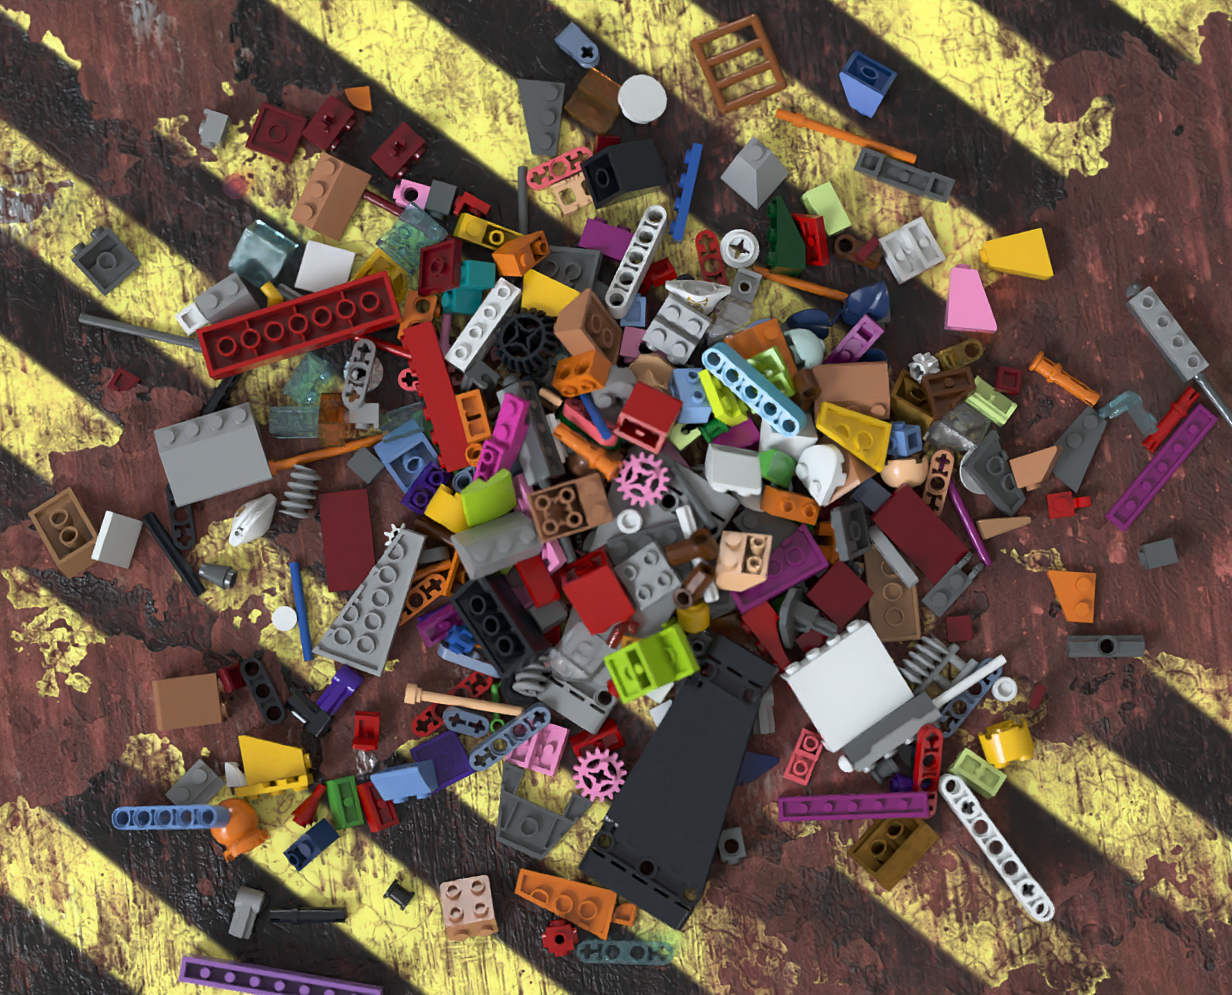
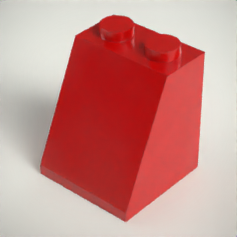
(597, 591)

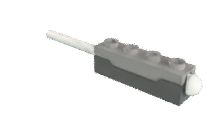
(904, 724)

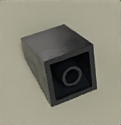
(623, 172)

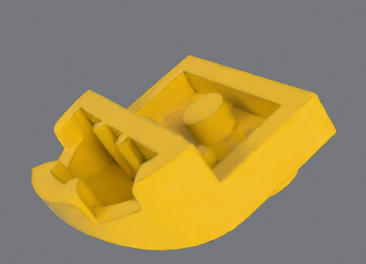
(379, 262)

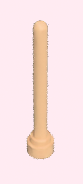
(415, 694)

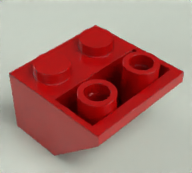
(648, 417)

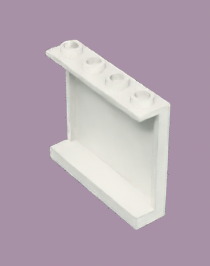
(847, 684)

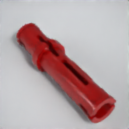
(1171, 418)

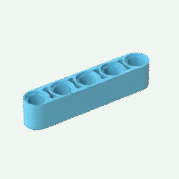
(766, 390)

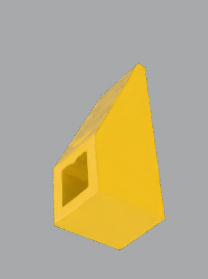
(483, 232)

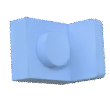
(636, 313)

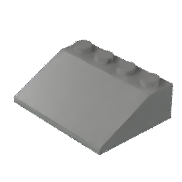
(213, 454)

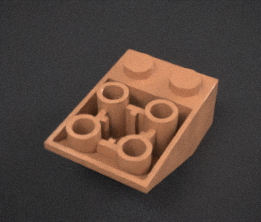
(569, 508)

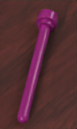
(965, 517)

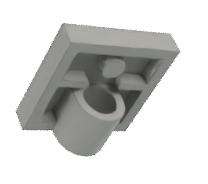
(648, 575)

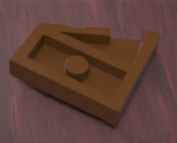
(947, 390)

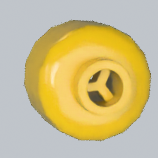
(695, 618)

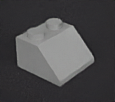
(226, 300)

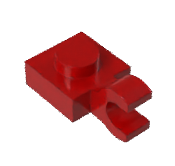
(658, 274)
(1062, 504)

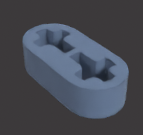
(467, 716)

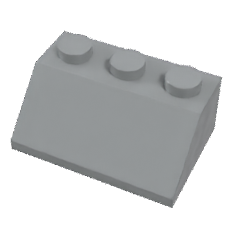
(497, 544)

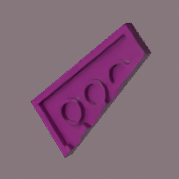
(788, 565)

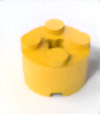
(447, 509)
(1007, 742)

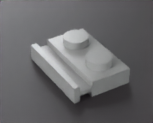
(196, 786)

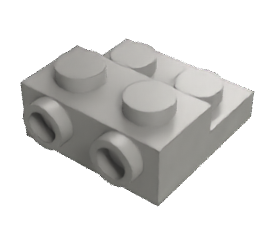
(676, 330)

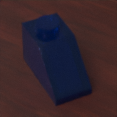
(754, 766)

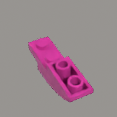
(506, 439)

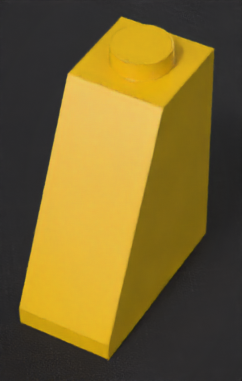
(1018, 254)
(545, 294)
(271, 760)

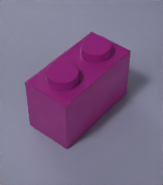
(608, 239)

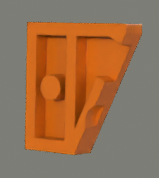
(1075, 594)

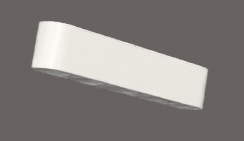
(640, 251)

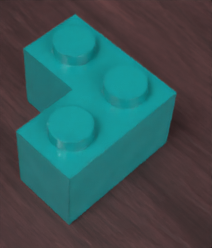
(468, 297)

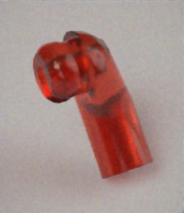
(619, 631)

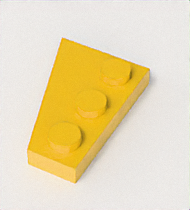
(856, 432)
(275, 787)

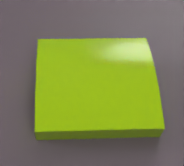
(773, 368)
(488, 499)

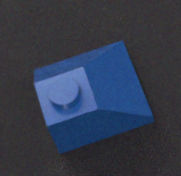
(865, 83)

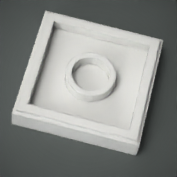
(324, 267)
(117, 539)

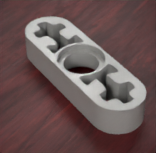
(353, 365)
(892, 557)

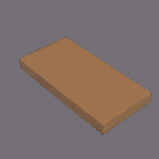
(893, 606)

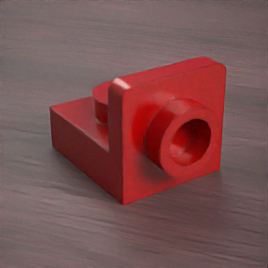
(476, 206)

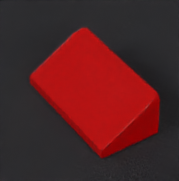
(606, 737)
(379, 813)

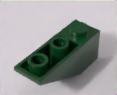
(786, 244)

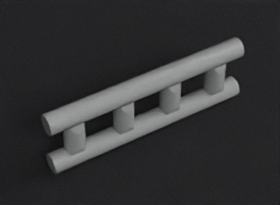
(965, 670)

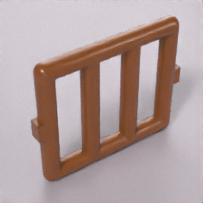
(770, 63)

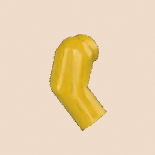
(272, 294)

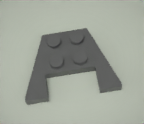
(529, 825)

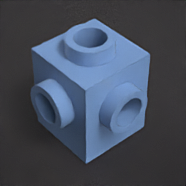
(904, 439)

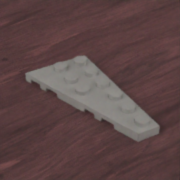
(371, 617)

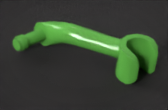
(495, 698)

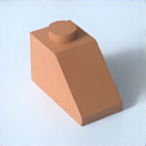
(1035, 467)

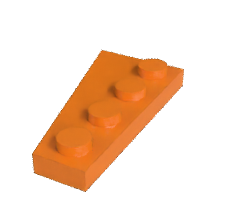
(572, 900)

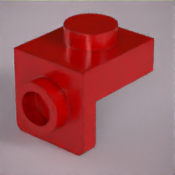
(366, 730)

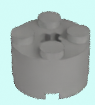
(615, 394)

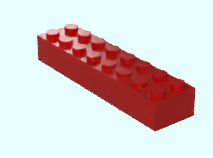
(299, 325)

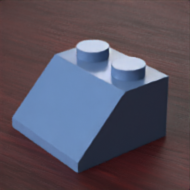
(406, 458)
(406, 780)

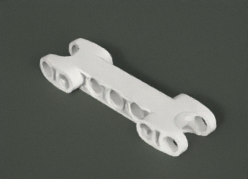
(1034, 894)

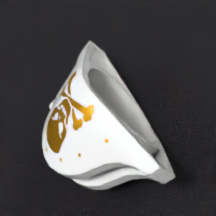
(698, 294)
(252, 520)

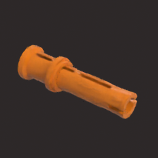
(1054, 373)
(596, 456)

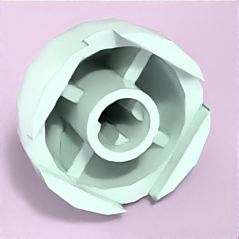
(804, 348)

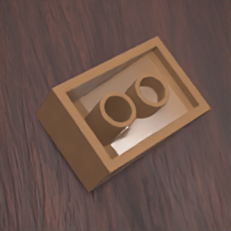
(66, 532)

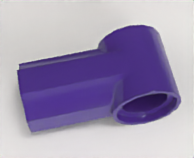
(343, 685)

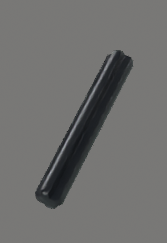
(173, 554)

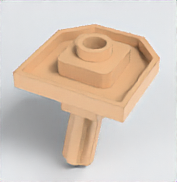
(653, 371)

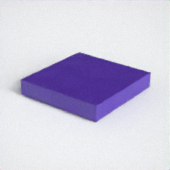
(448, 757)

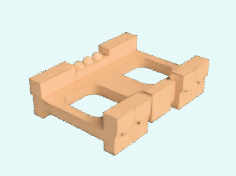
(582, 199)

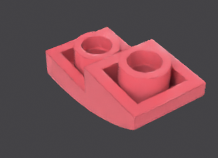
(804, 757)

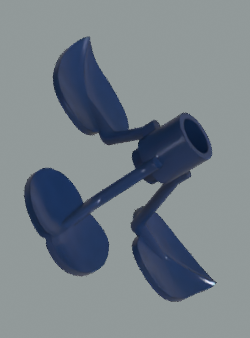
(867, 299)

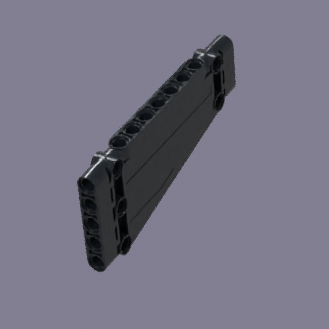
(682, 788)

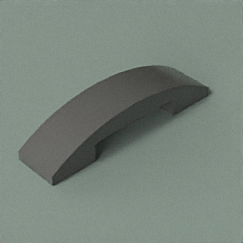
(904, 177)

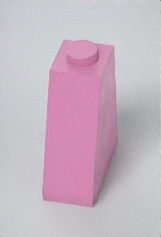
(967, 302)

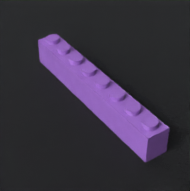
(264, 980)

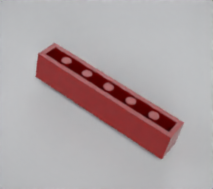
(438, 392)

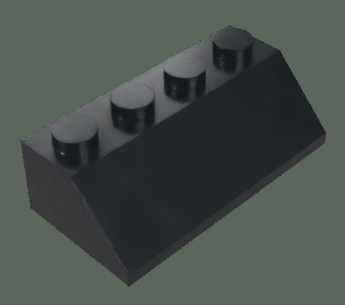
(499, 623)

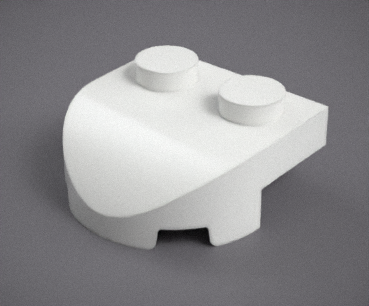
(821, 471)

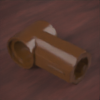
(855, 245)
(805, 388)
(699, 545)
(694, 586)

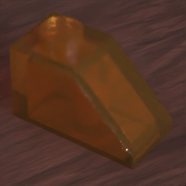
(332, 421)

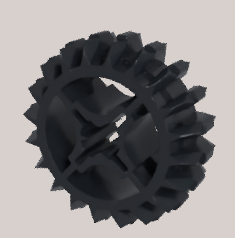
(519, 339)

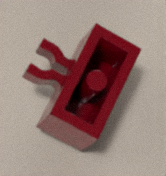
(330, 125)
(399, 152)

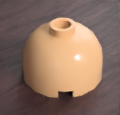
(907, 470)

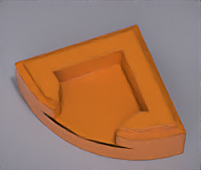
(360, 98)
(624, 914)

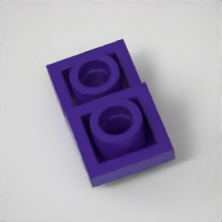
(424, 487)

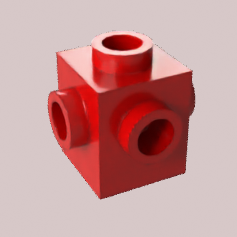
(563, 928)

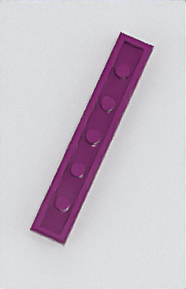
(1161, 467)
(853, 806)

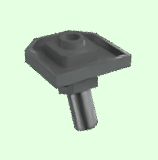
(798, 616)

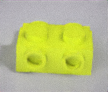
(724, 402)

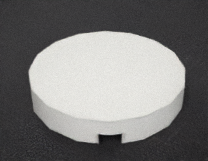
(642, 99)

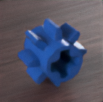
(460, 639)

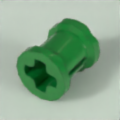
(713, 429)

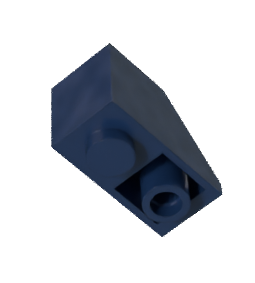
(311, 844)

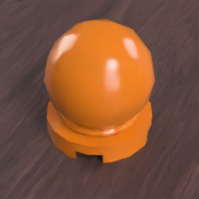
(242, 830)

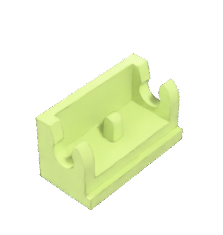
(825, 203)
(991, 402)
(680, 439)
(977, 773)

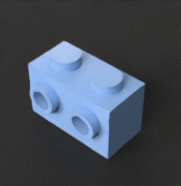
(687, 387)

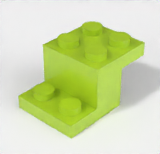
(651, 663)

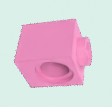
(406, 186)

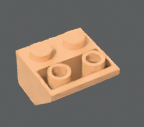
(742, 560)

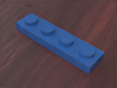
(687, 182)

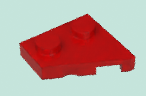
(814, 236)

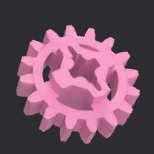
(638, 468)
(596, 784)

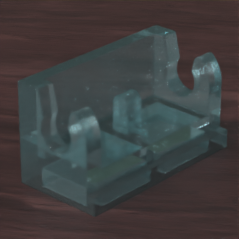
(294, 421)

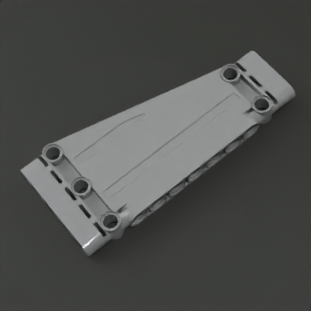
(560, 696)

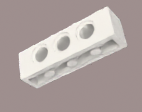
(480, 331)

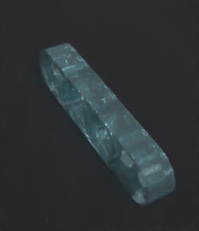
(624, 956)

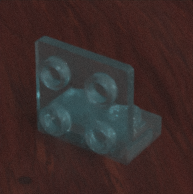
(409, 234)
(261, 254)
(308, 379)
(1132, 404)

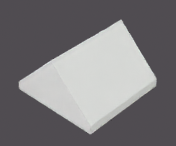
(792, 446)

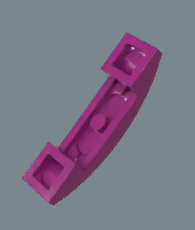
(856, 342)

